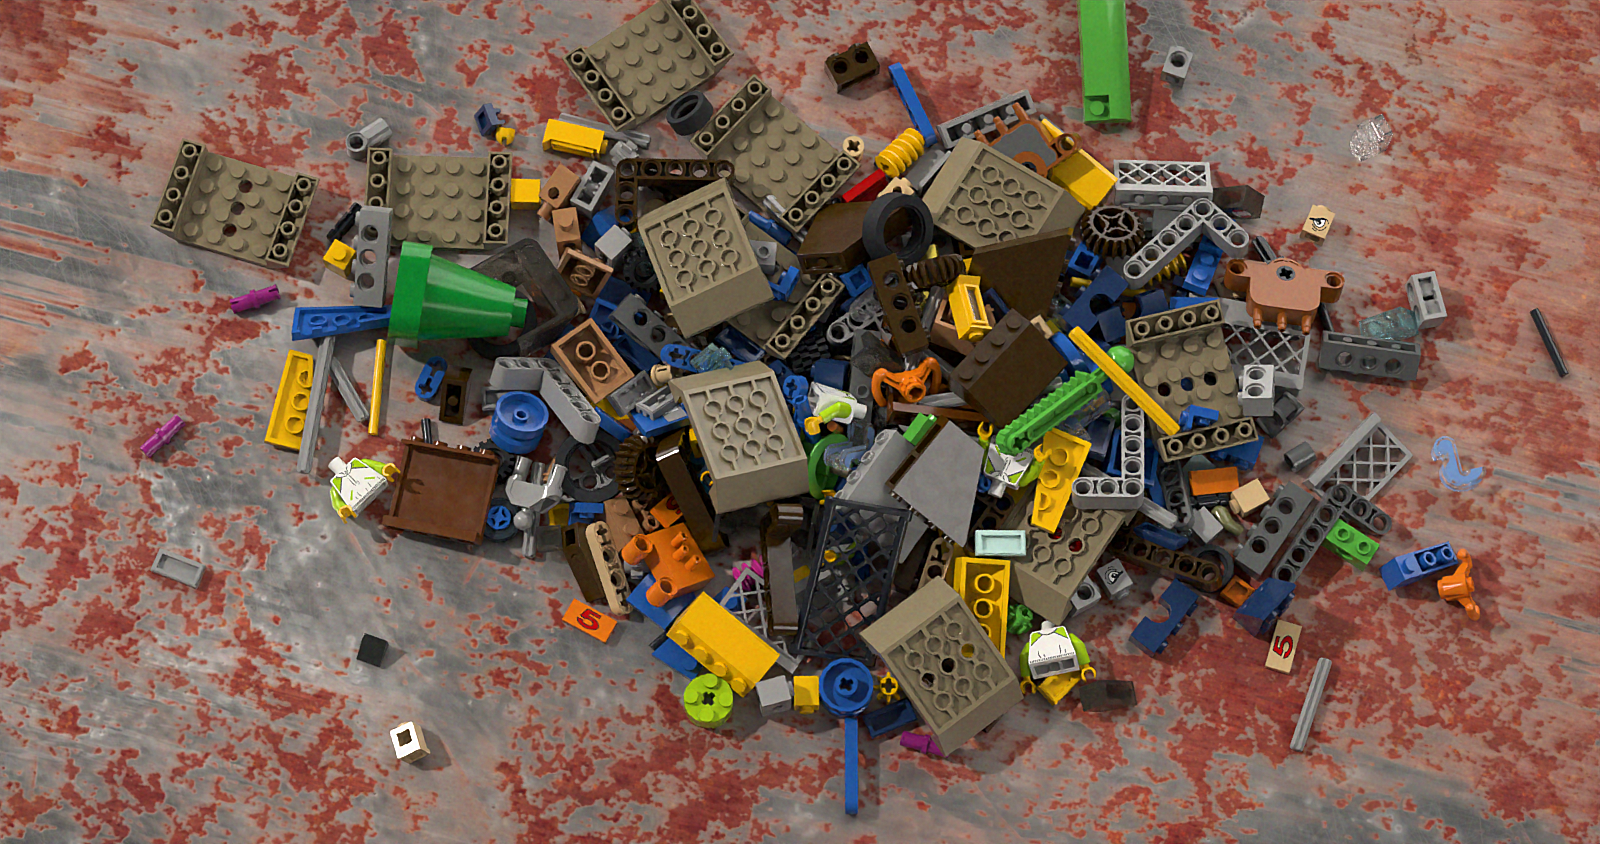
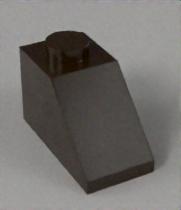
(455, 394)

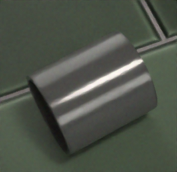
(1300, 457)

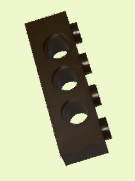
(905, 343)

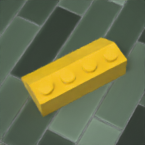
(1082, 175)
(985, 591)
(722, 644)

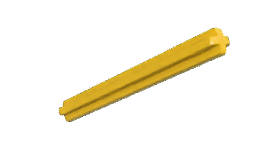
(1124, 381)

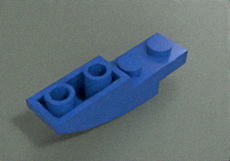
(1203, 266)

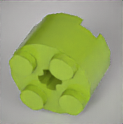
(711, 687)

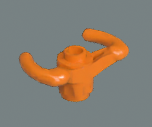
(908, 383)
(1460, 586)

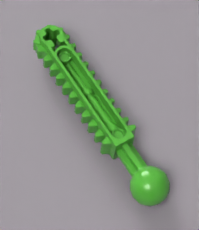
(1058, 405)

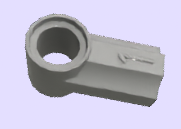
(369, 137)

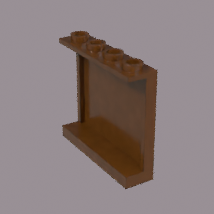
(904, 412)
(443, 491)

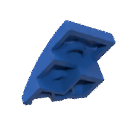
(609, 298)
(661, 616)

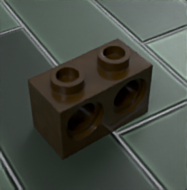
(855, 71)

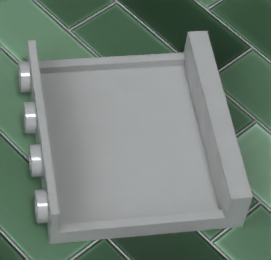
(868, 486)

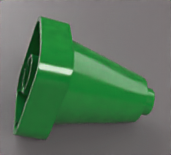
(448, 301)

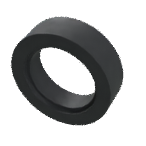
(921, 227)
(493, 351)
(563, 457)

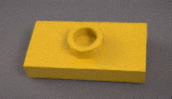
(1058, 685)

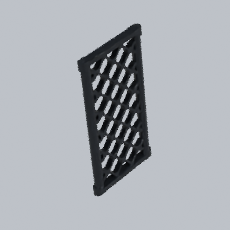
(830, 503)

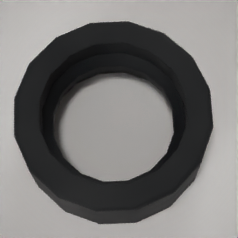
(689, 113)
(1223, 555)

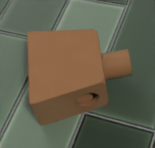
(561, 183)
(566, 229)

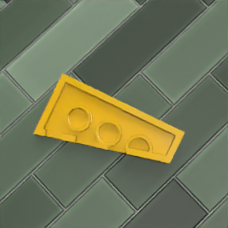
(291, 402)
(1056, 477)

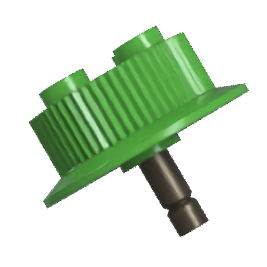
(819, 475)

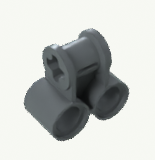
(1285, 411)

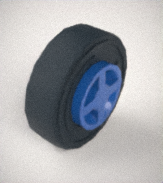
(501, 510)

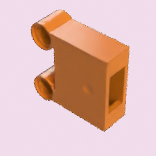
(672, 560)

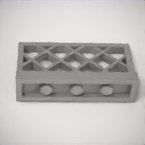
(1161, 194)
(1282, 379)
(1348, 449)
(785, 660)

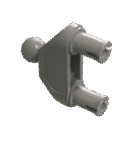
(533, 496)

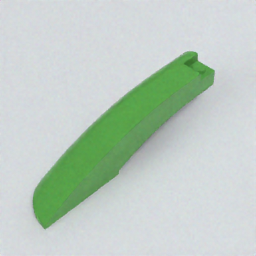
(1104, 61)

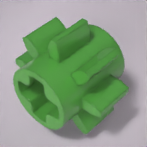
(1018, 619)

